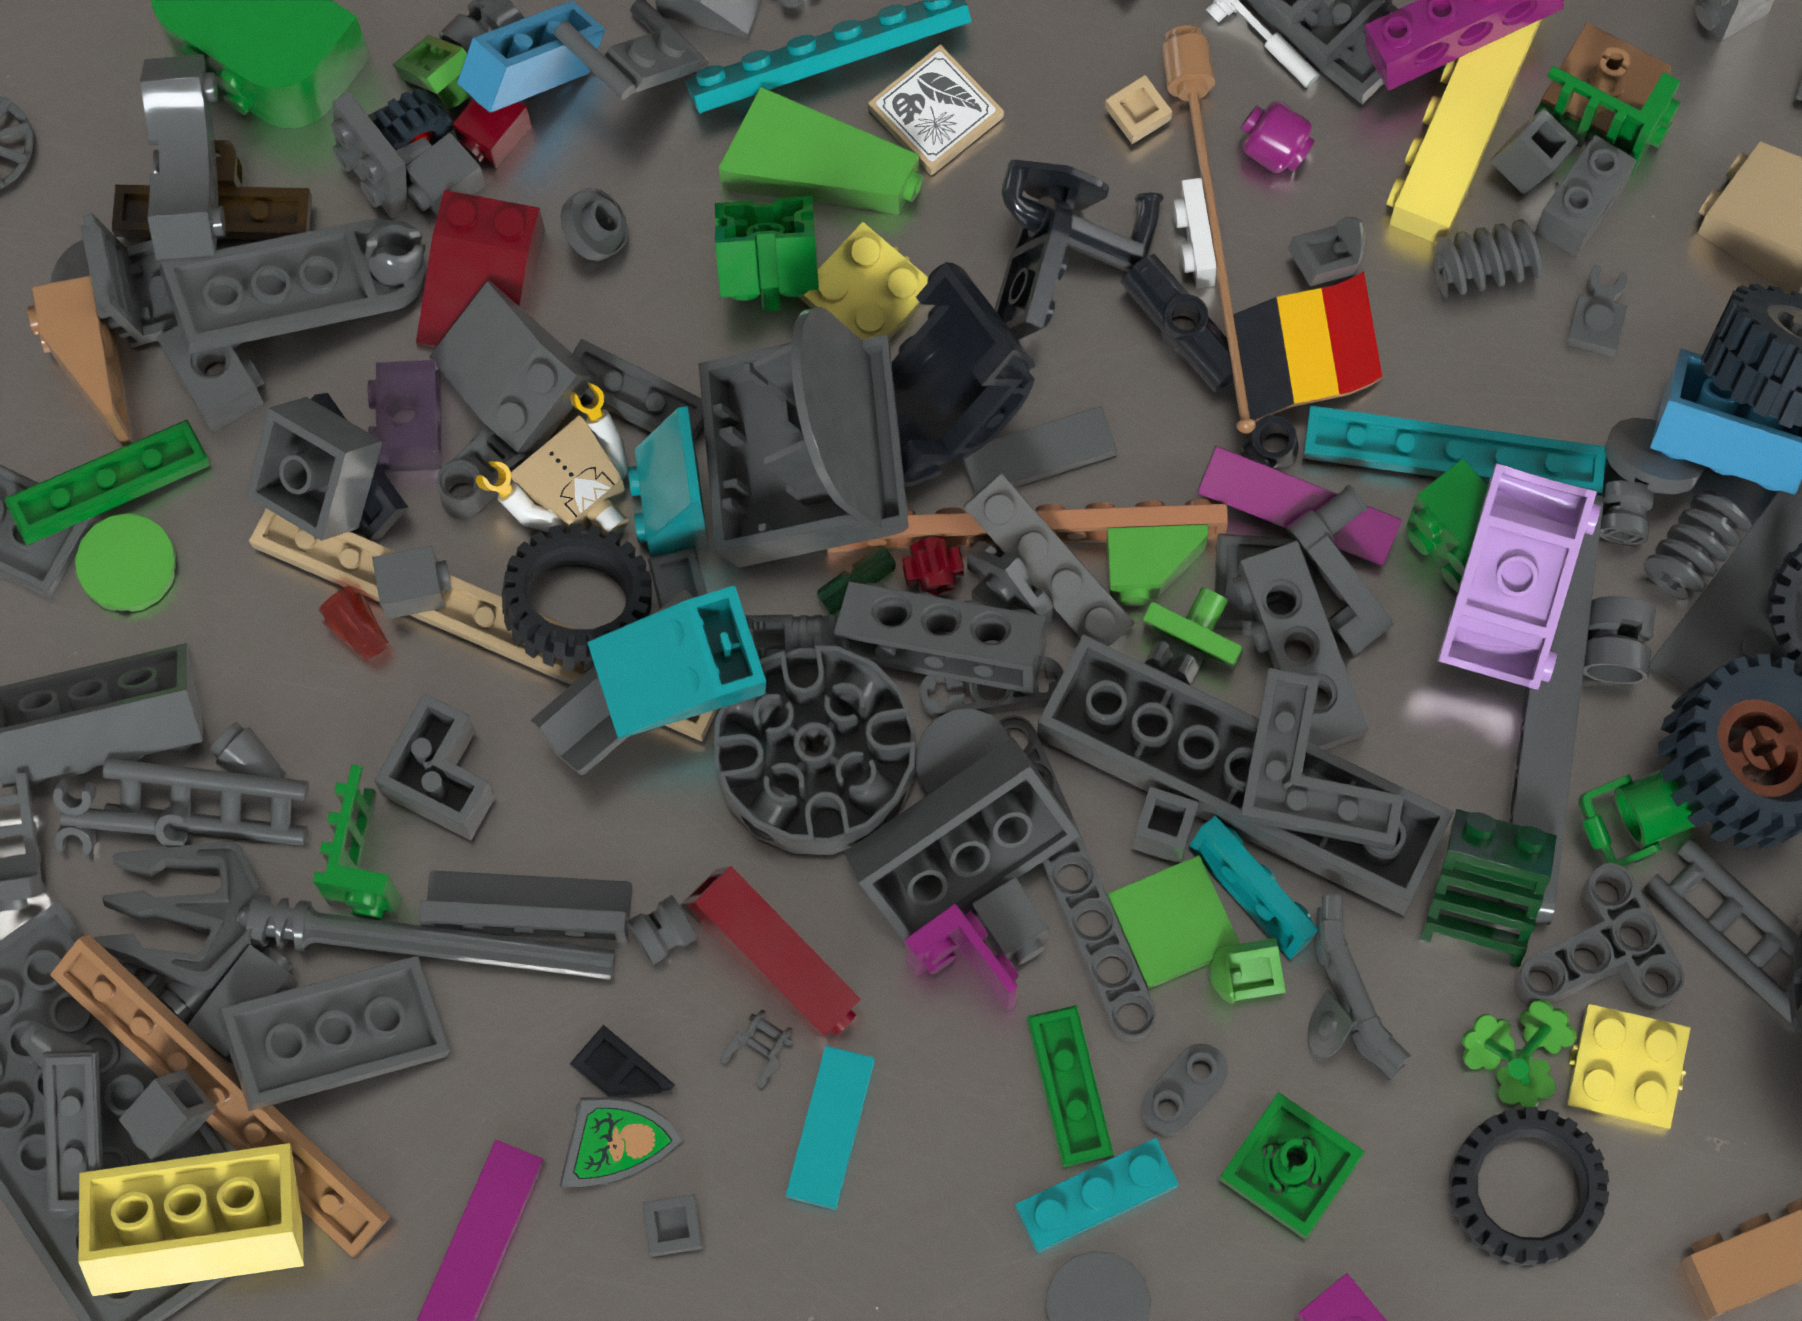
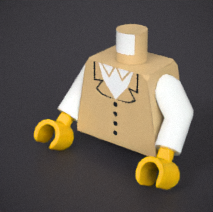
(570, 477)

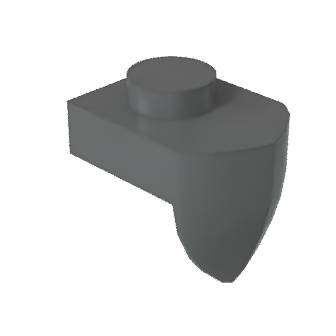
(1330, 251)

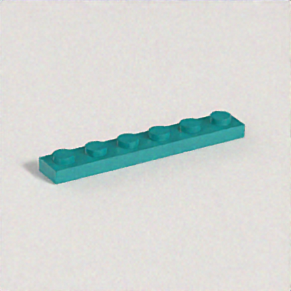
(812, 55)
(1436, 447)

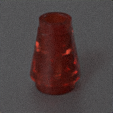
(354, 623)

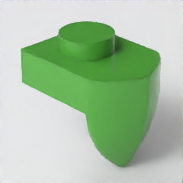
(1247, 971)

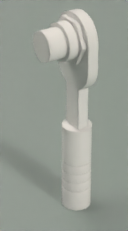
(1275, 43)

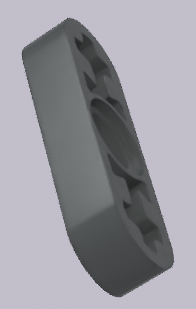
(1005, 704)

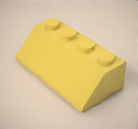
(189, 1220)

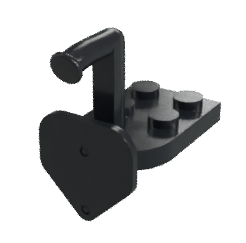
(1050, 227)

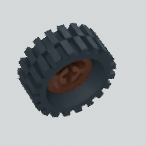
(1719, 775)

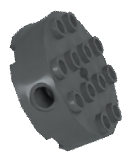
(828, 798)

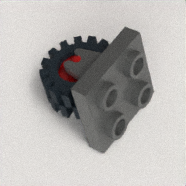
(386, 142)

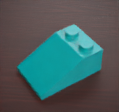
(669, 488)

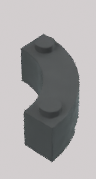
(184, 182)

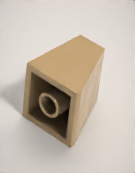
(1760, 215)

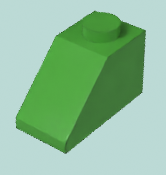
(1150, 559)

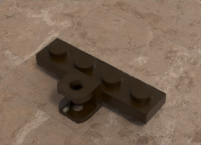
(248, 211)

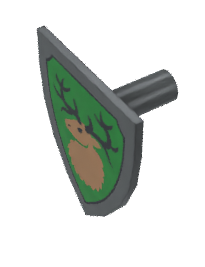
(615, 1141)

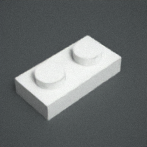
(1198, 252)

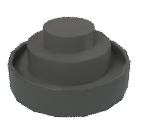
(594, 224)

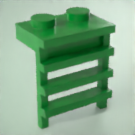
(1631, 128)
(343, 884)

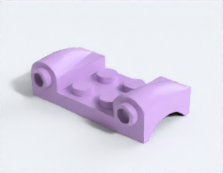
(1518, 577)

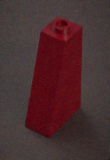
(772, 951)

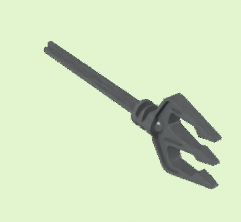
(242, 916)

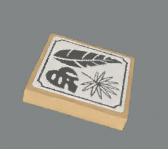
(935, 109)

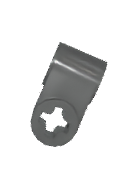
(472, 462)

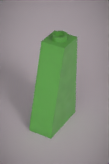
(802, 152)

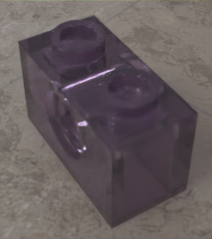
(414, 387)

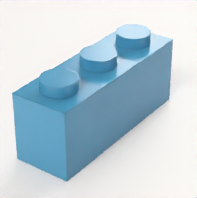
(526, 57)

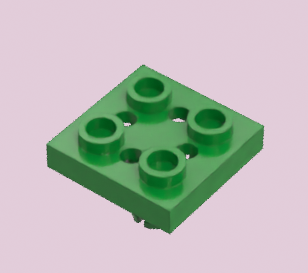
(1329, 1158)

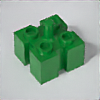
(766, 249)

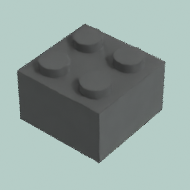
(313, 468)

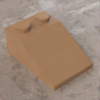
(83, 348)

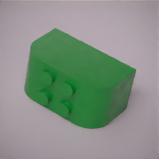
(270, 55)

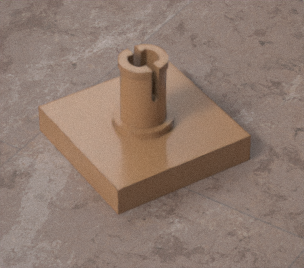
(1610, 67)

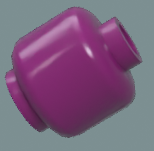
(1277, 137)

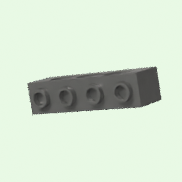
(1287, 573)
(960, 654)

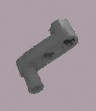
(1362, 615)

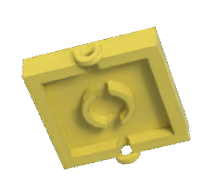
(868, 285)
(1627, 1066)

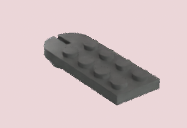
(294, 282)

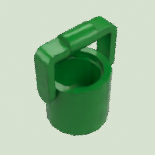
(1644, 811)

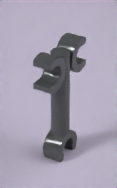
(81, 820)

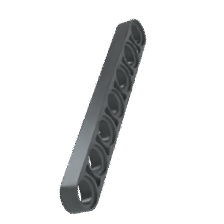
(1089, 897)

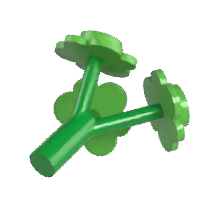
(1523, 1079)

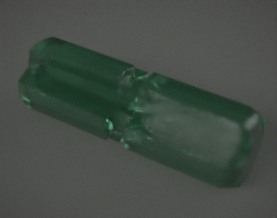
(866, 570)

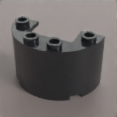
(956, 376)

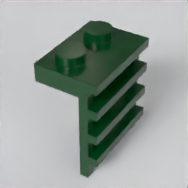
(1497, 862)

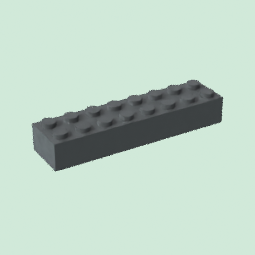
(1202, 748)

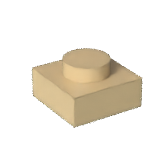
(1138, 109)

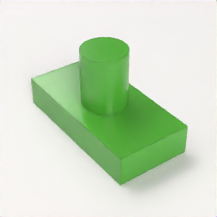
(435, 67)
(1197, 627)

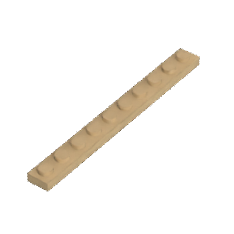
(468, 611)

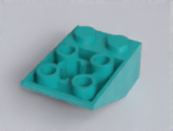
(678, 663)

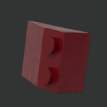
(474, 244)

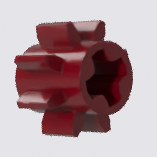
(933, 566)

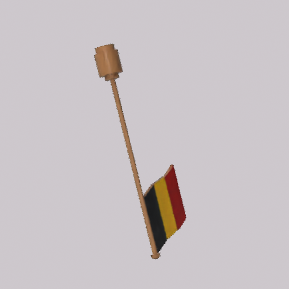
(1295, 344)

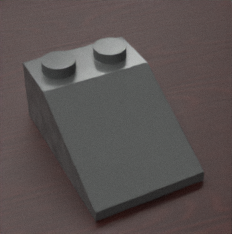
(511, 370)

